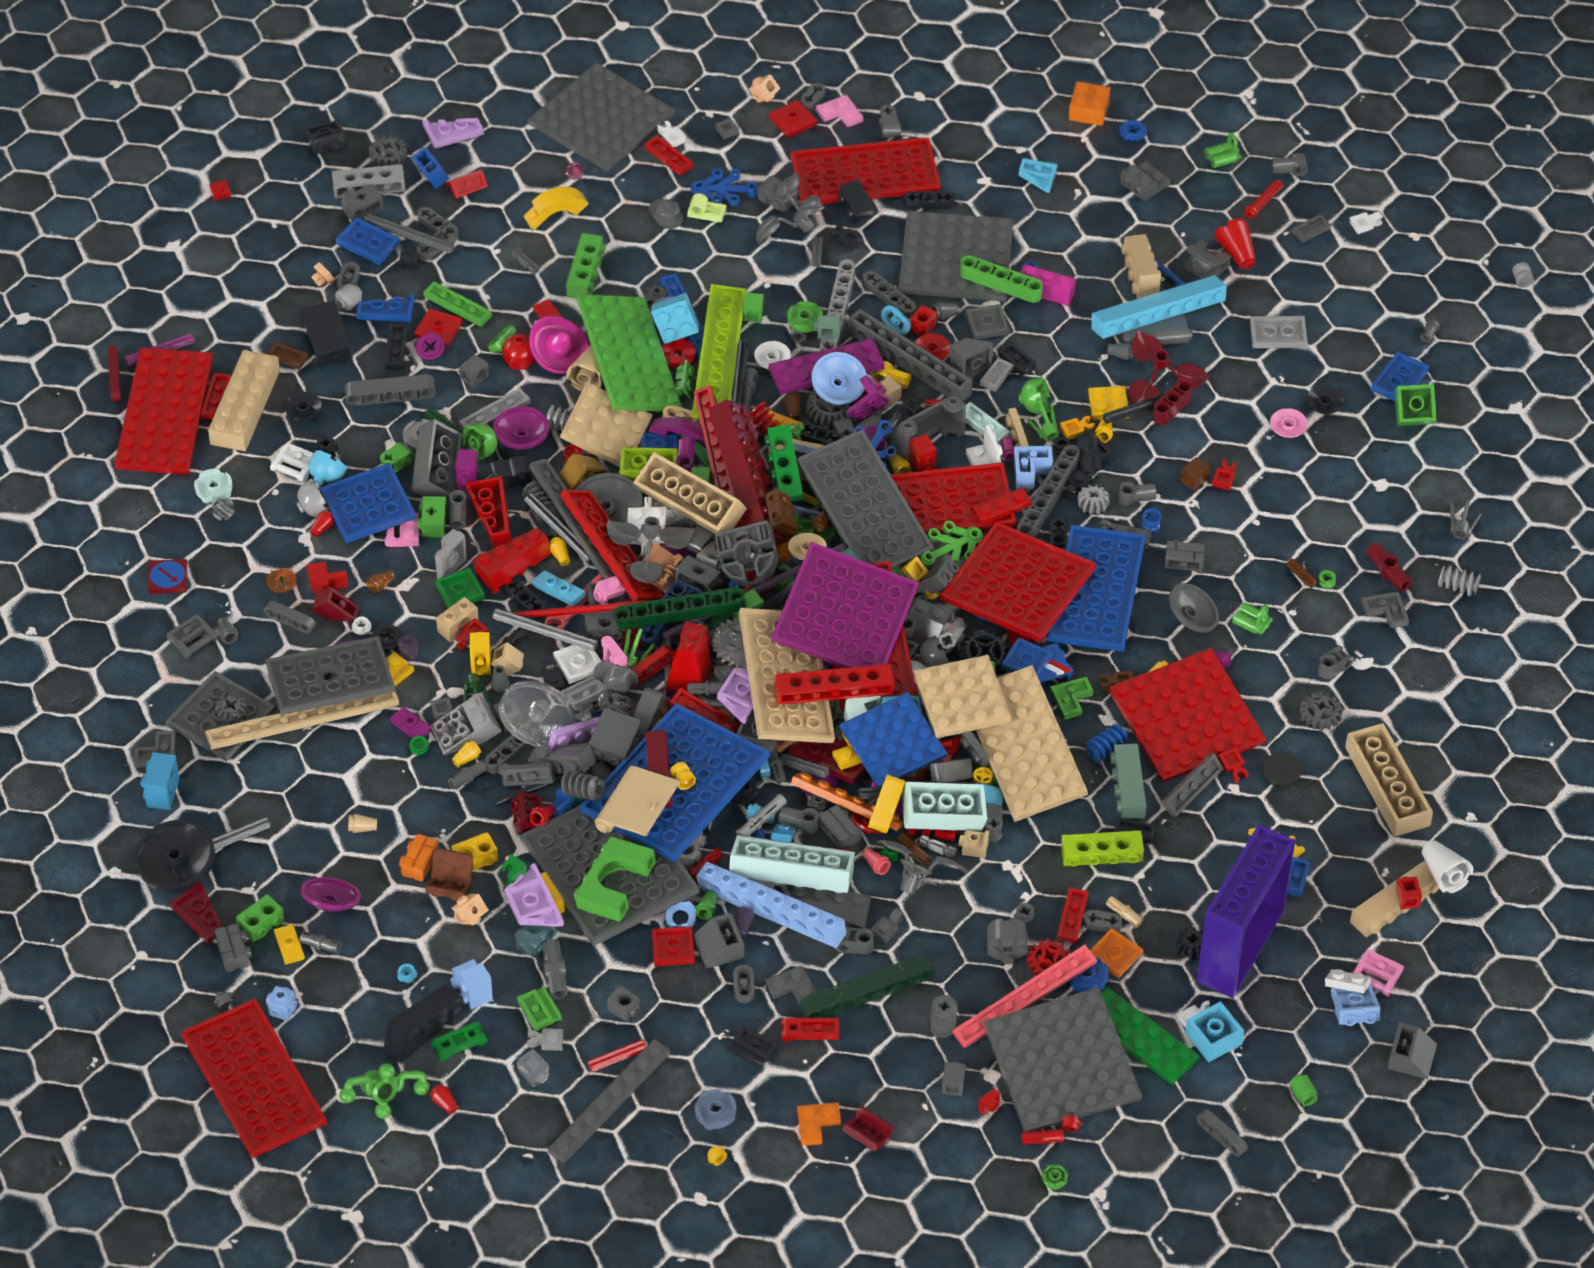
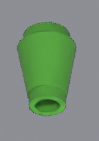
(707, 906)

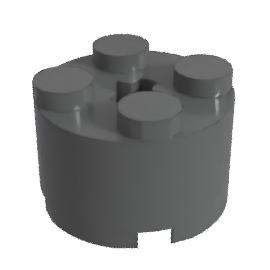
(1007, 940)

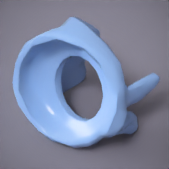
(685, 906)

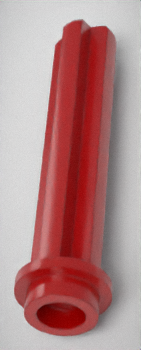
(1252, 210)

